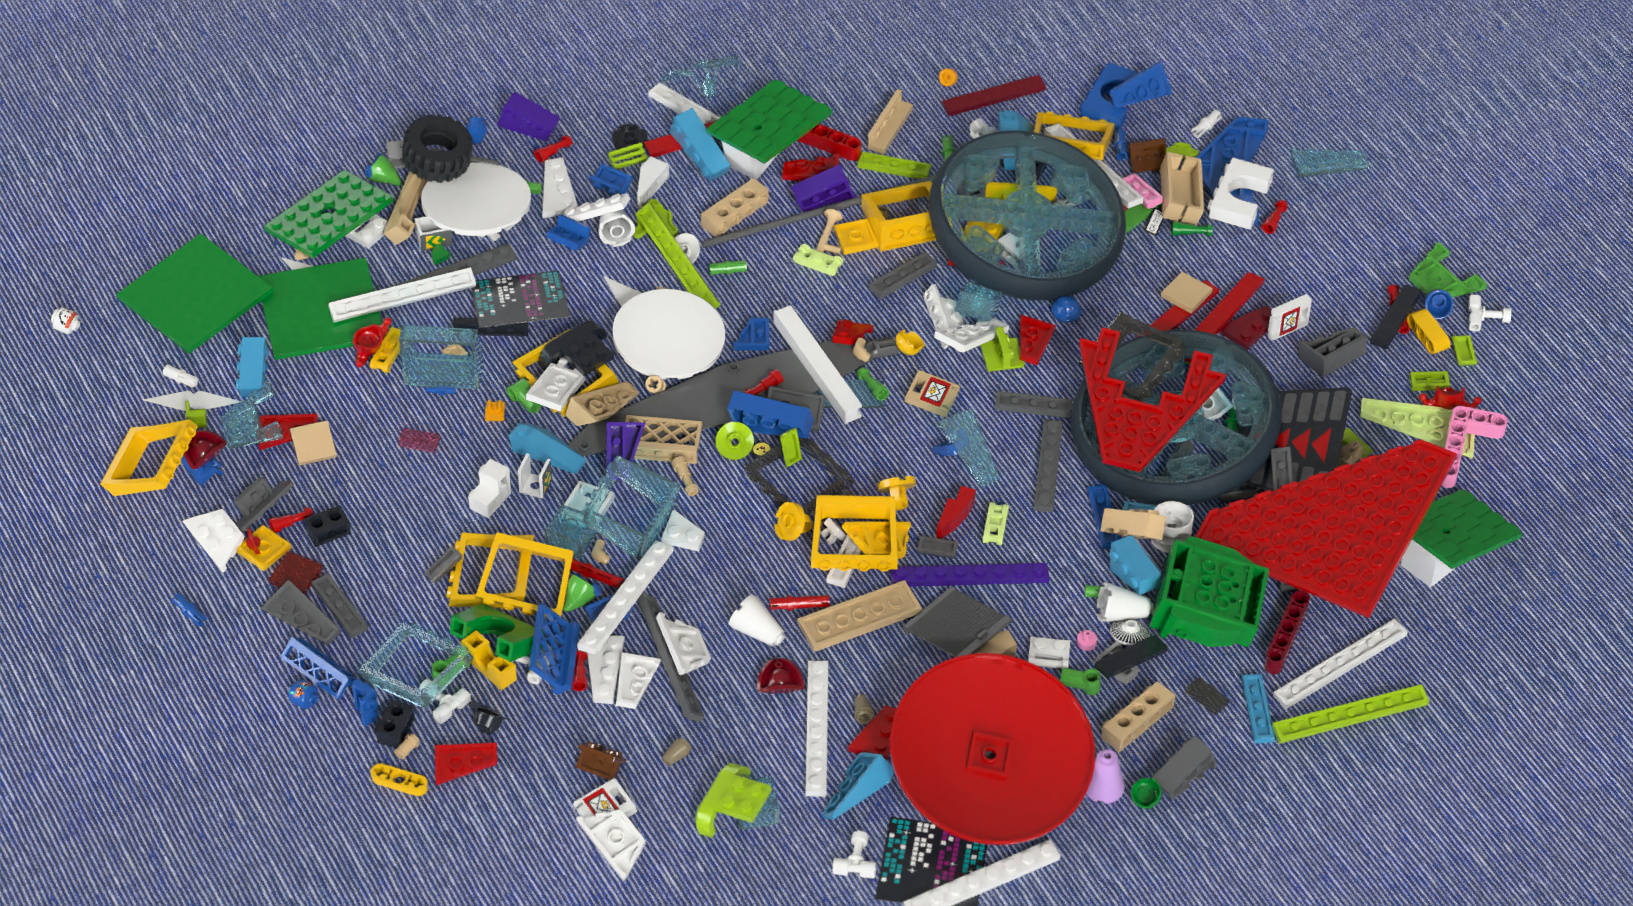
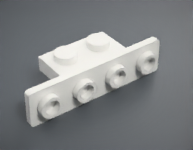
(942, 311)

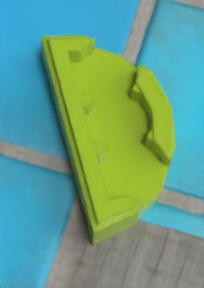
(1183, 149)

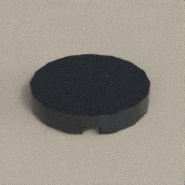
(629, 135)

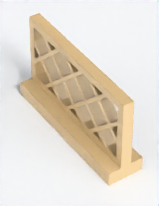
(665, 451)

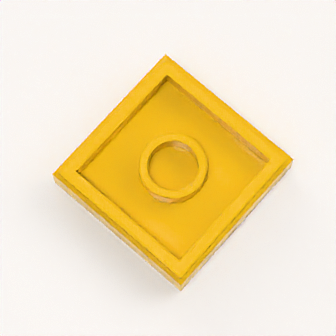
(855, 236)
(271, 548)

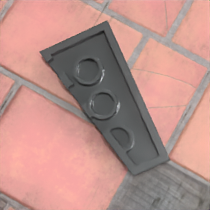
(299, 612)

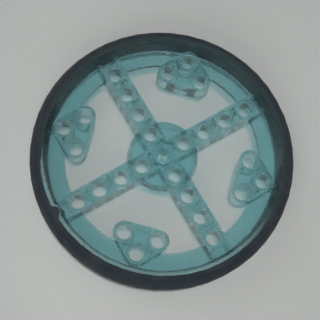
(1027, 215)
(1189, 477)

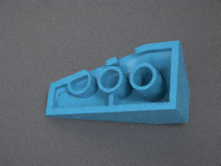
(1012, 121)
(545, 445)
(865, 776)

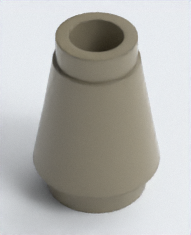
(863, 710)
(679, 749)

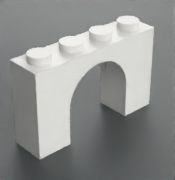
(1239, 175)

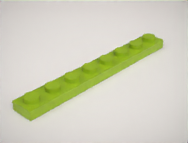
(675, 254)
(1350, 713)

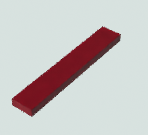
(993, 95)

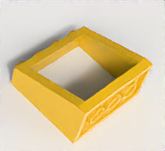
(903, 230)

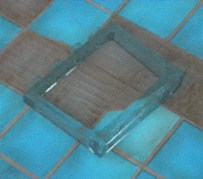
(425, 696)

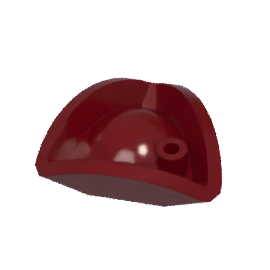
(203, 448)
(780, 676)

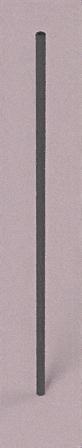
(798, 217)

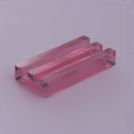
(419, 443)

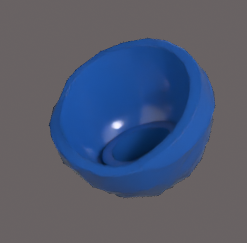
(1439, 304)
(1066, 309)

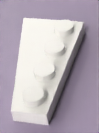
(970, 335)
(605, 669)

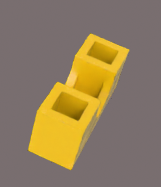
(496, 669)

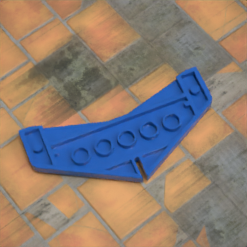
(1236, 141)

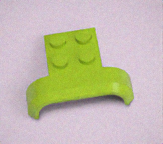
(731, 796)

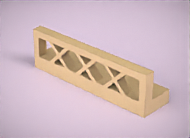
(889, 123)

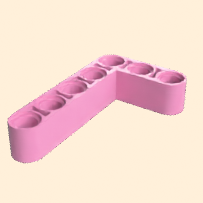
(1470, 421)

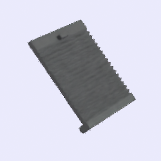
(957, 623)

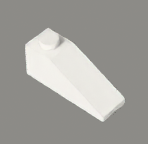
(652, 176)

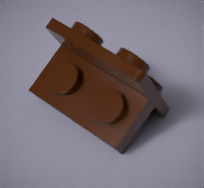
(1147, 155)
(599, 761)

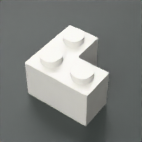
(492, 490)

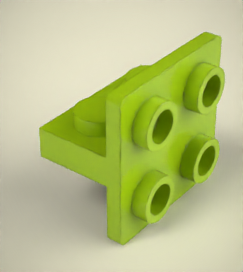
(1002, 352)

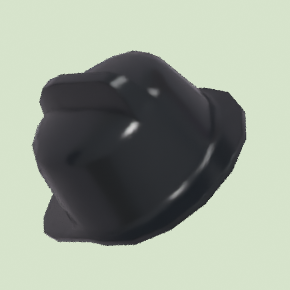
(486, 718)

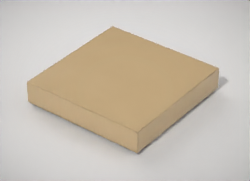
(1186, 292)
(313, 443)

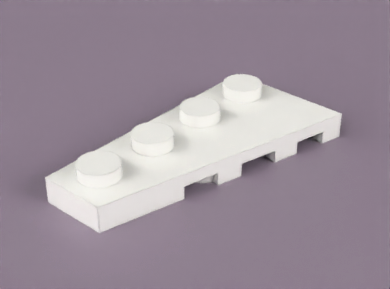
(557, 189)

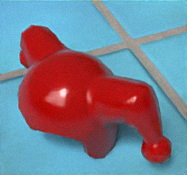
(369, 341)
(1449, 399)

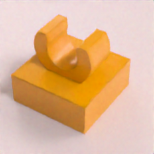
(495, 411)

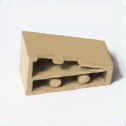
(1138, 523)

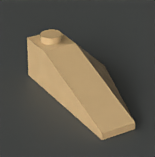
(600, 403)

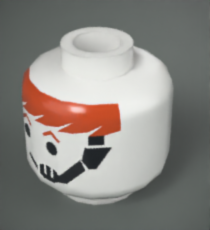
(65, 320)

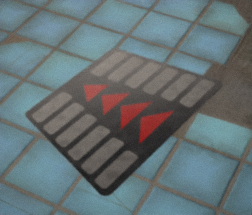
(1312, 428)

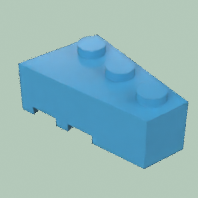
(252, 365)
(1133, 565)

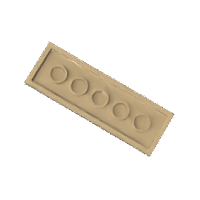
(859, 616)

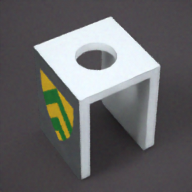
(430, 235)
(526, 478)

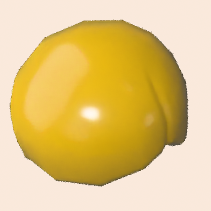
(909, 343)

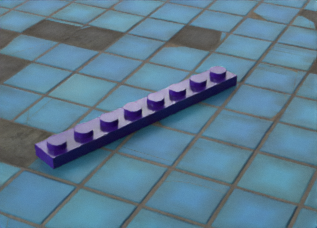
(971, 574)

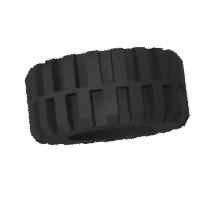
(432, 164)

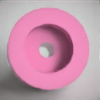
(1086, 640)

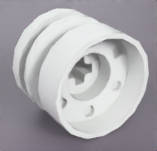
(1177, 524)

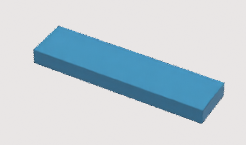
(1258, 708)

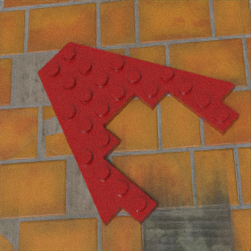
(1132, 430)

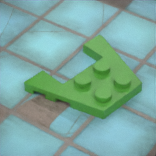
(1433, 275)

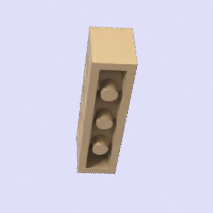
(734, 207)
(1137, 716)

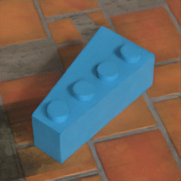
(699, 145)

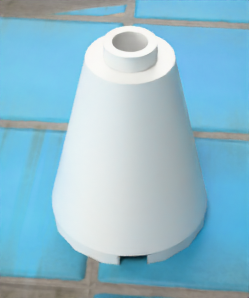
(616, 228)
(1122, 604)
(757, 622)

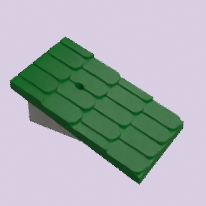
(766, 126)
(1454, 533)

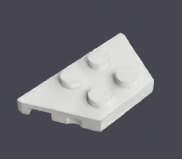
(216, 535)
(684, 644)
(615, 839)

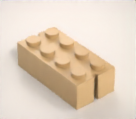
(1182, 188)

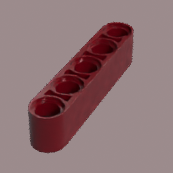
(1287, 632)

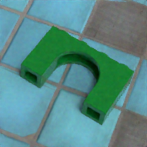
(514, 638)

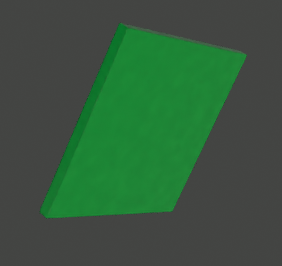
(194, 293)
(299, 308)

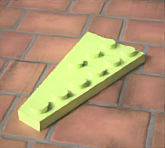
(1415, 420)

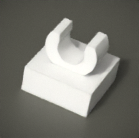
(834, 530)

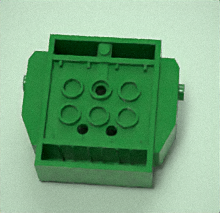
(1201, 589)

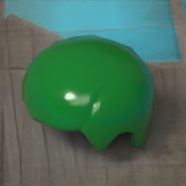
(1146, 793)

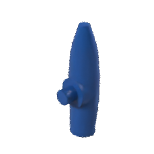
(442, 390)

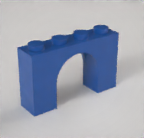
(1098, 108)

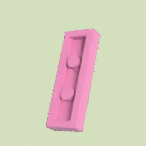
(1150, 197)

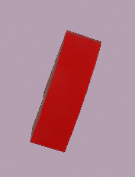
(956, 511)

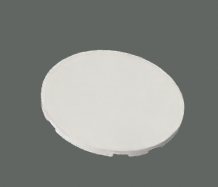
(477, 201)
(668, 334)

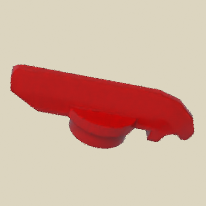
(253, 542)

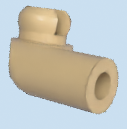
(859, 350)
(598, 552)

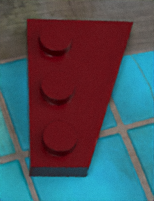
(1248, 328)

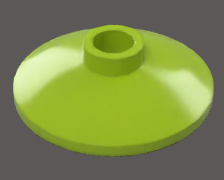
(732, 431)

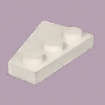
(634, 678)

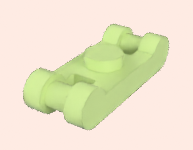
(817, 260)
(996, 523)

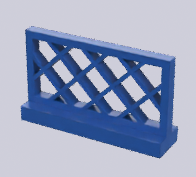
(564, 652)

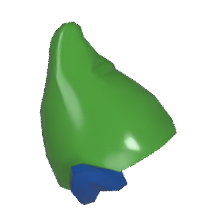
(382, 171)
(579, 593)

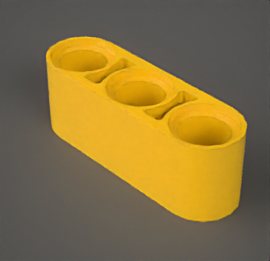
(1428, 331)

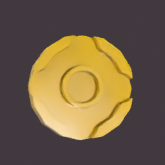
(897, 488)
(792, 521)

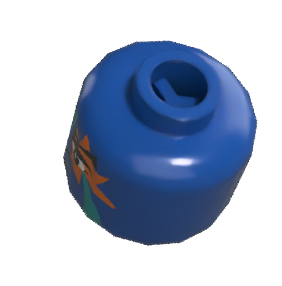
(302, 694)

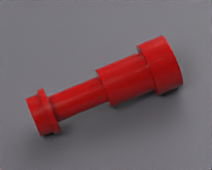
(543, 153)
(1270, 225)
(773, 378)
(277, 524)
(579, 678)

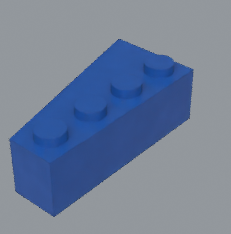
(768, 415)

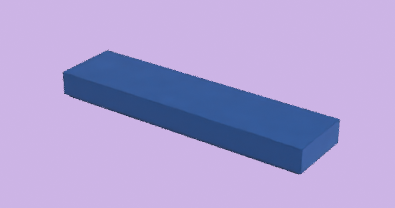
(1099, 500)

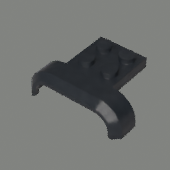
(579, 348)

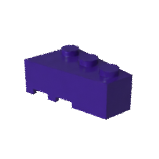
(527, 118)
(823, 189)
(622, 440)

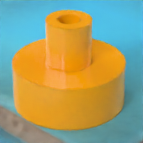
(948, 77)

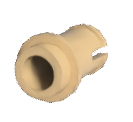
(410, 742)

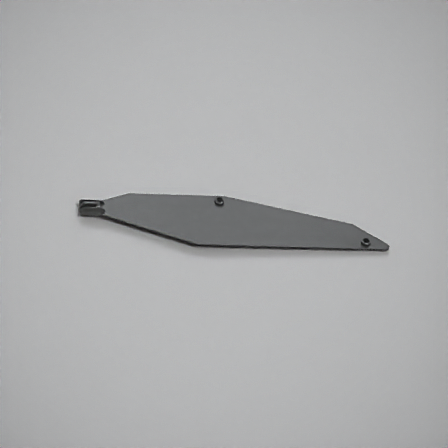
(709, 394)

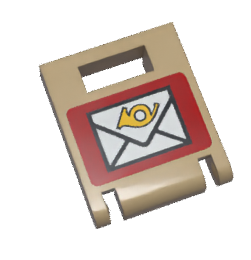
(935, 396)

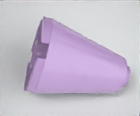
(1107, 778)

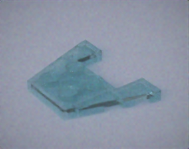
(243, 423)

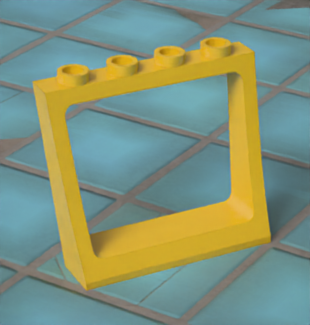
(1094, 150)
(607, 378)
(118, 475)
(856, 508)
(486, 540)
(530, 547)

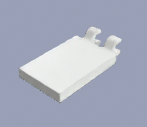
(556, 386)

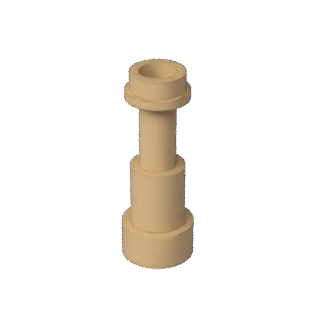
(681, 467)

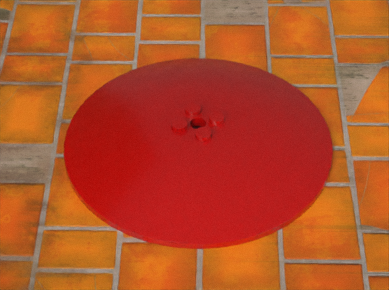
(1000, 707)

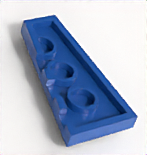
(1144, 86)

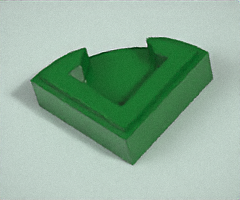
(439, 254)

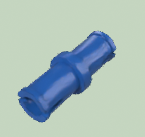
(1120, 144)
(189, 609)

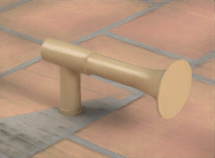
(832, 217)

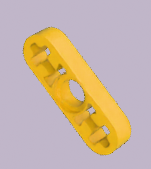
(405, 786)

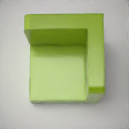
(197, 416)

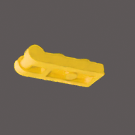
(389, 351)

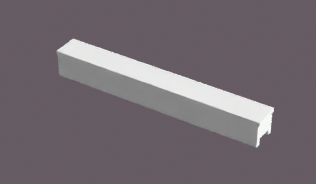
(817, 364)

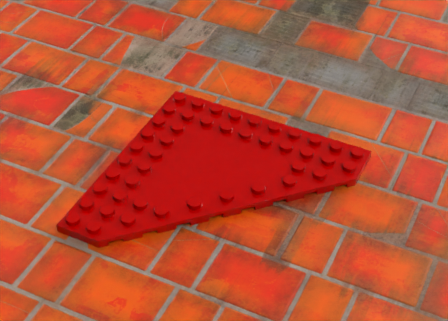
(1340, 528)

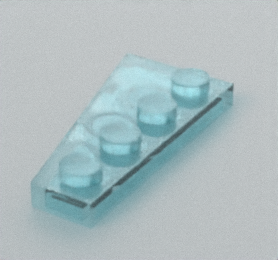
(1327, 162)
(968, 439)

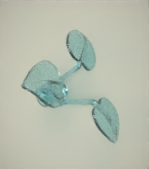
(708, 85)

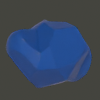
(477, 129)

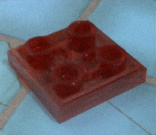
(297, 570)

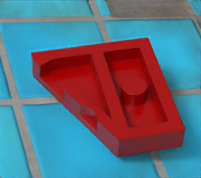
(848, 331)

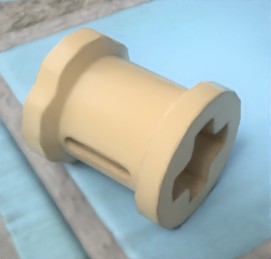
(650, 383)

